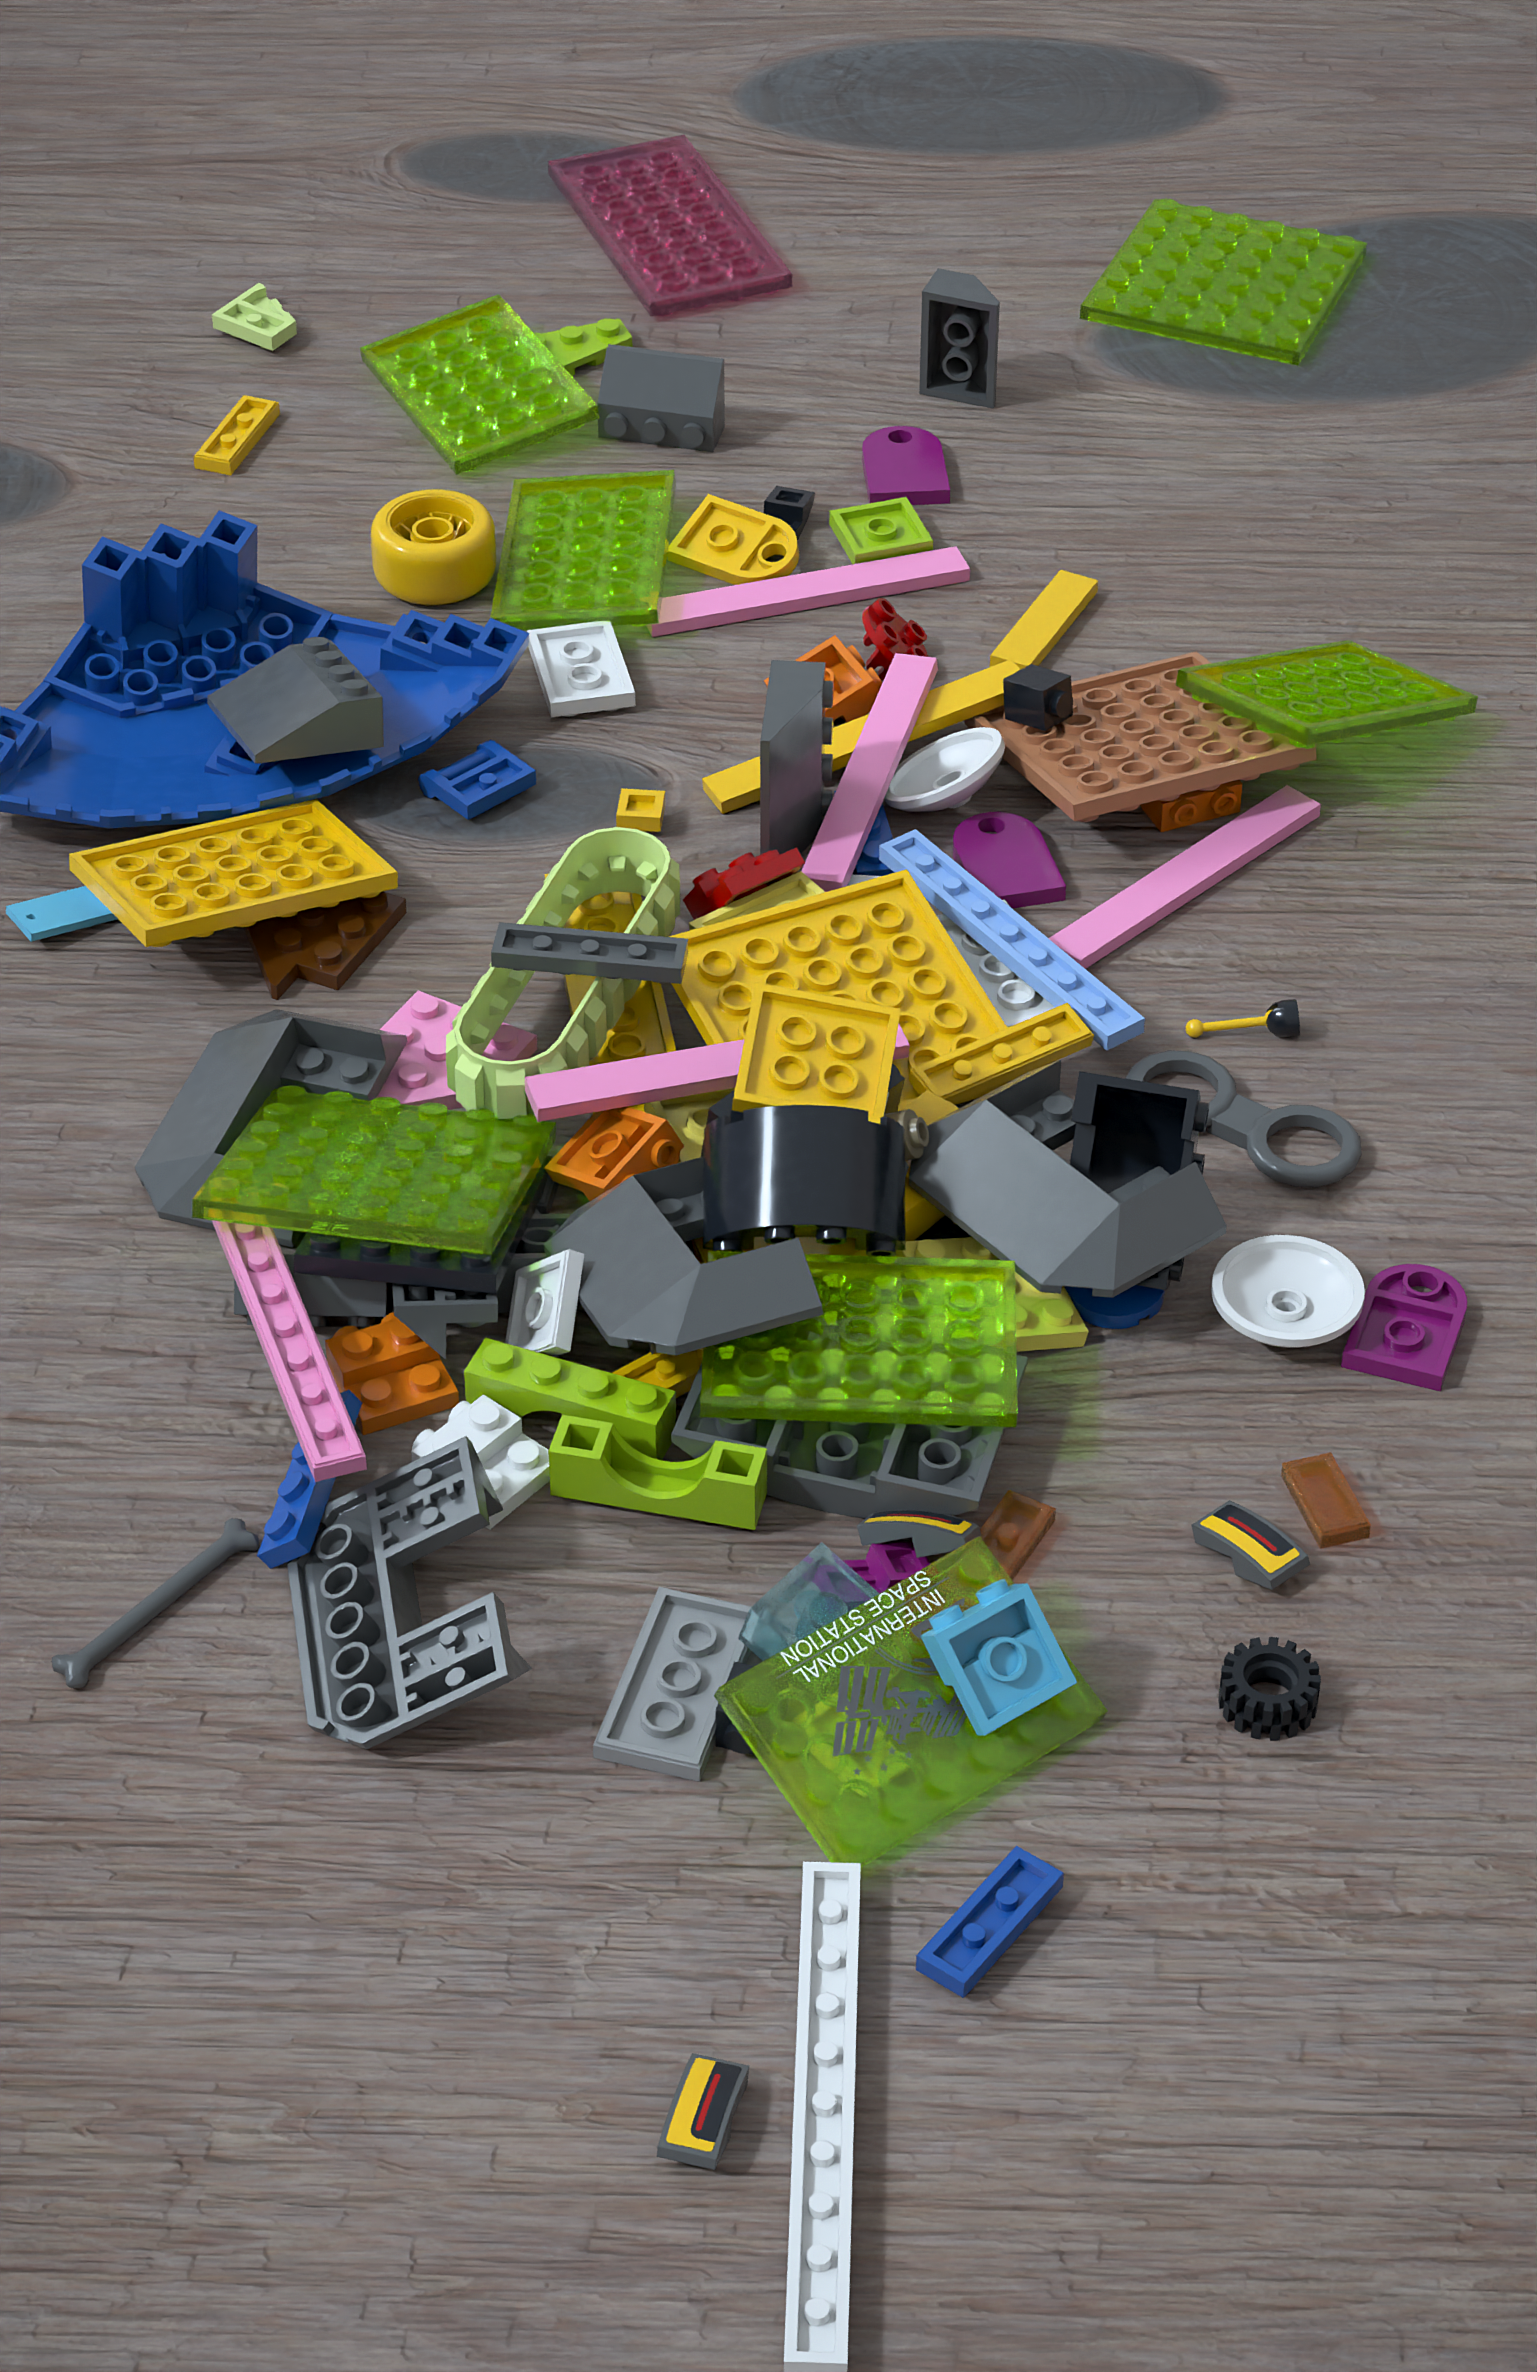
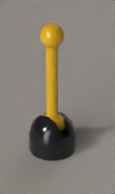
(1280, 1019)

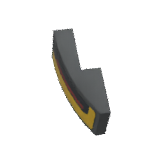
(930, 1531)
(1255, 1545)
(703, 2111)

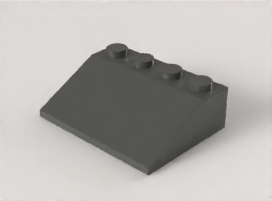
(301, 705)
(794, 755)

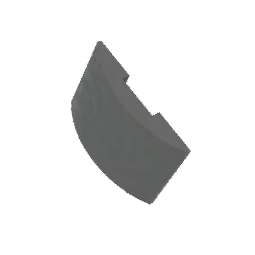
(857, 1464)

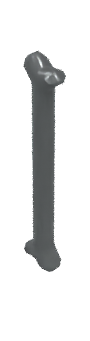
(78, 1665)

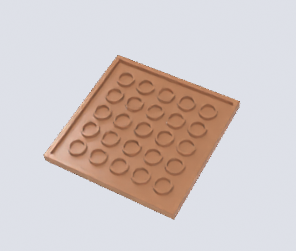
(1138, 743)

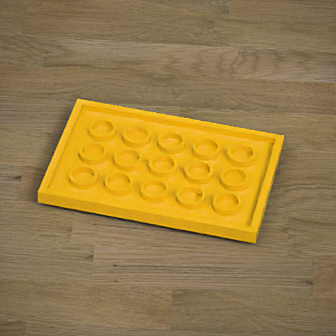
(232, 872)

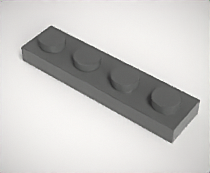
(589, 953)

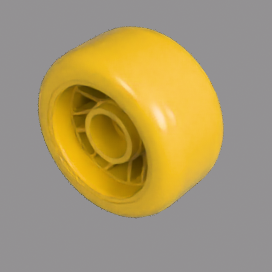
(433, 547)

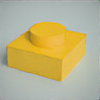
(641, 809)

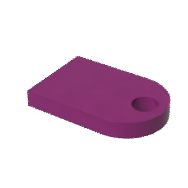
(905, 464)
(1011, 862)
(1407, 1331)

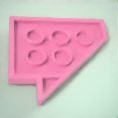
(422, 1068)

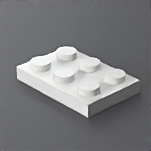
(581, 668)

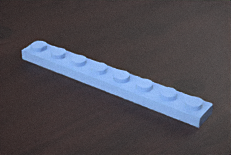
(1012, 939)

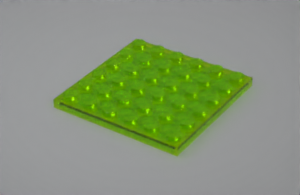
(1224, 281)
(377, 1170)

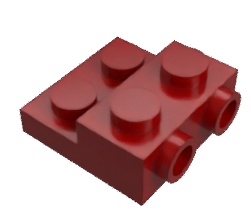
(742, 878)

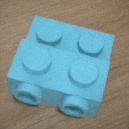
(998, 1655)

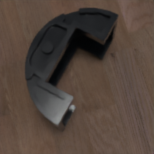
(1131, 1129)
(804, 1176)

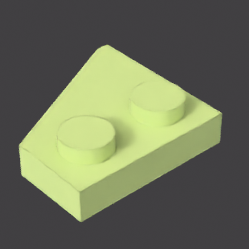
(256, 319)

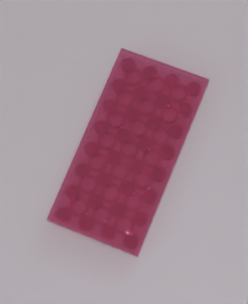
(669, 225)

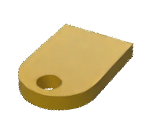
(734, 543)

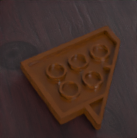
(322, 942)

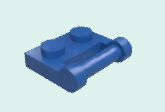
(479, 780)

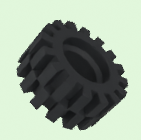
(1266, 1711)

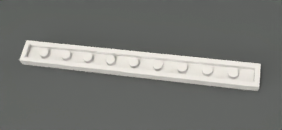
(823, 2121)

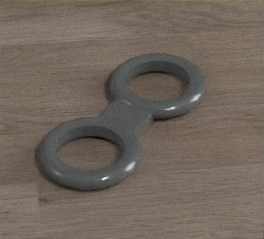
(1252, 1124)

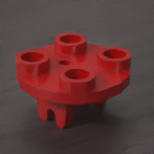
(890, 635)

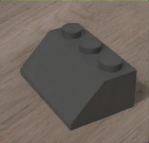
(959, 339)
(661, 398)
(335, 1297)

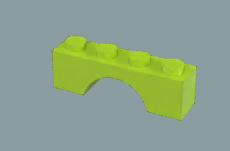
(539, 1382)
(600, 1467)

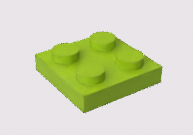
(880, 530)

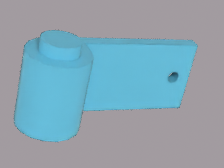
(59, 913)

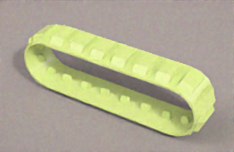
(591, 866)

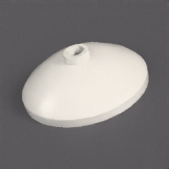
(946, 771)
(1288, 1291)

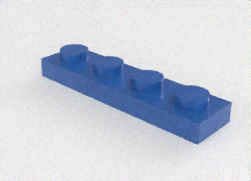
(299, 1505)

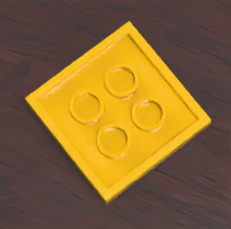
(815, 1051)

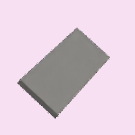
(666, 1694)

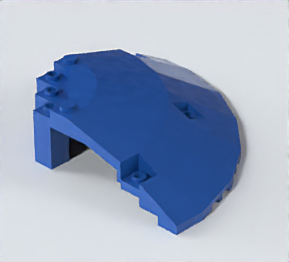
(125, 713)

